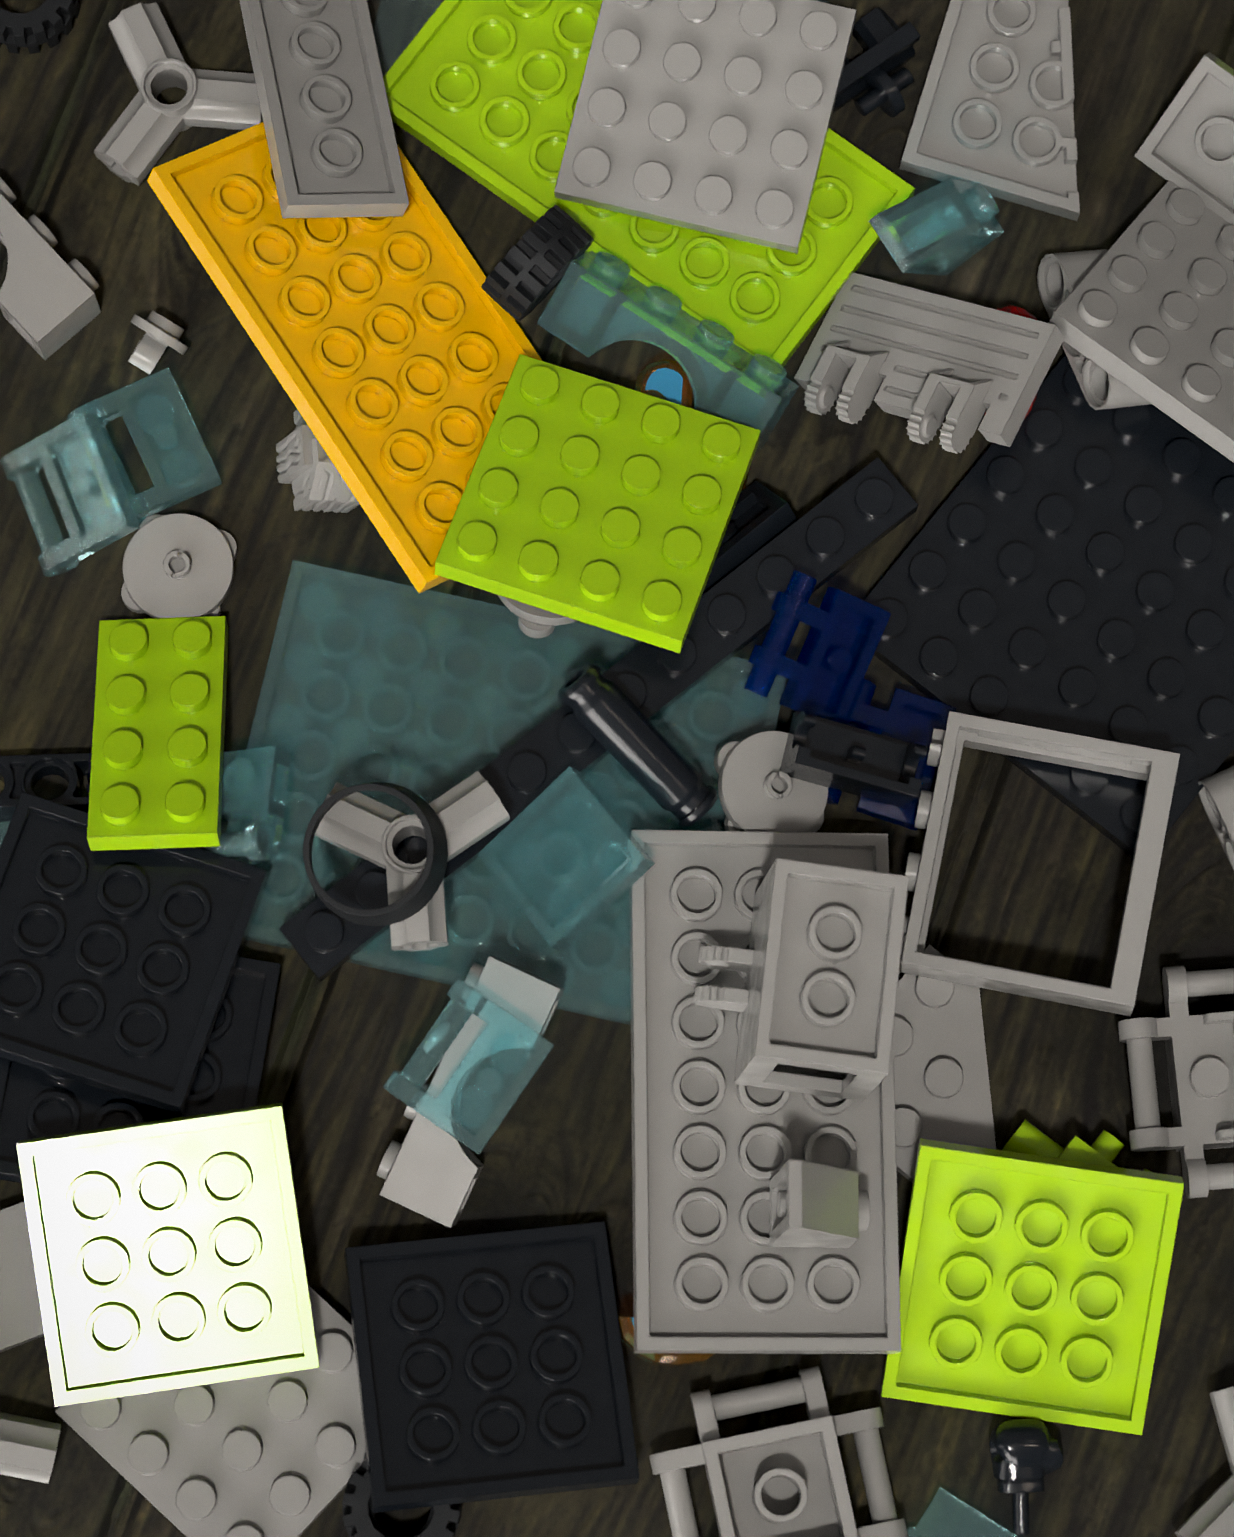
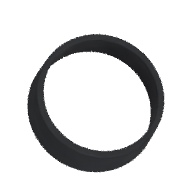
(429, 880)

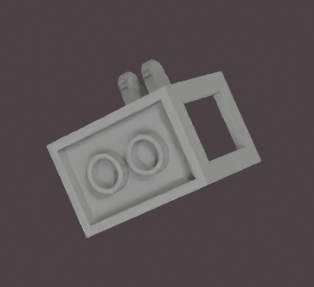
(815, 978)

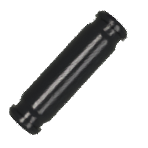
(637, 745)

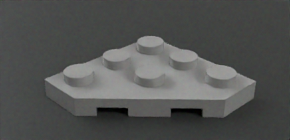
(939, 1068)

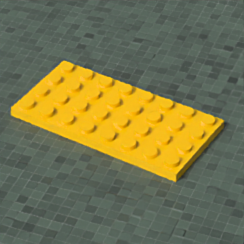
(364, 327)

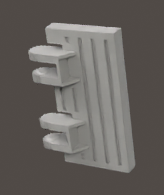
(932, 362)

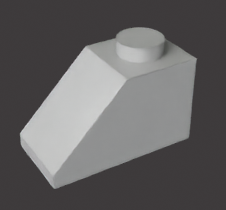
(816, 1206)

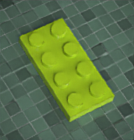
(158, 734)

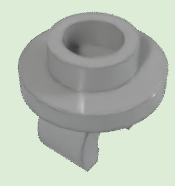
(158, 335)

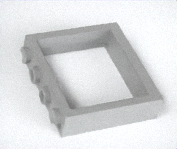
(1059, 748)

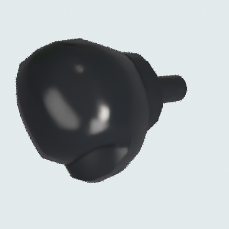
(1020, 1459)

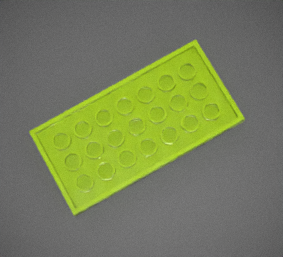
(497, 100)

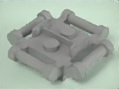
(1198, 1075)
(782, 1476)

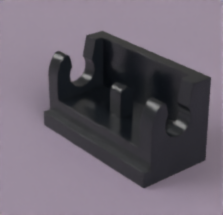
(852, 760)

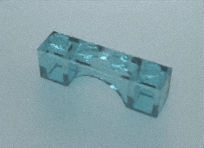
(606, 305)

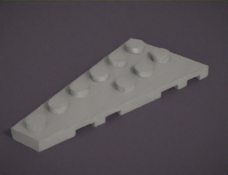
(1001, 104)

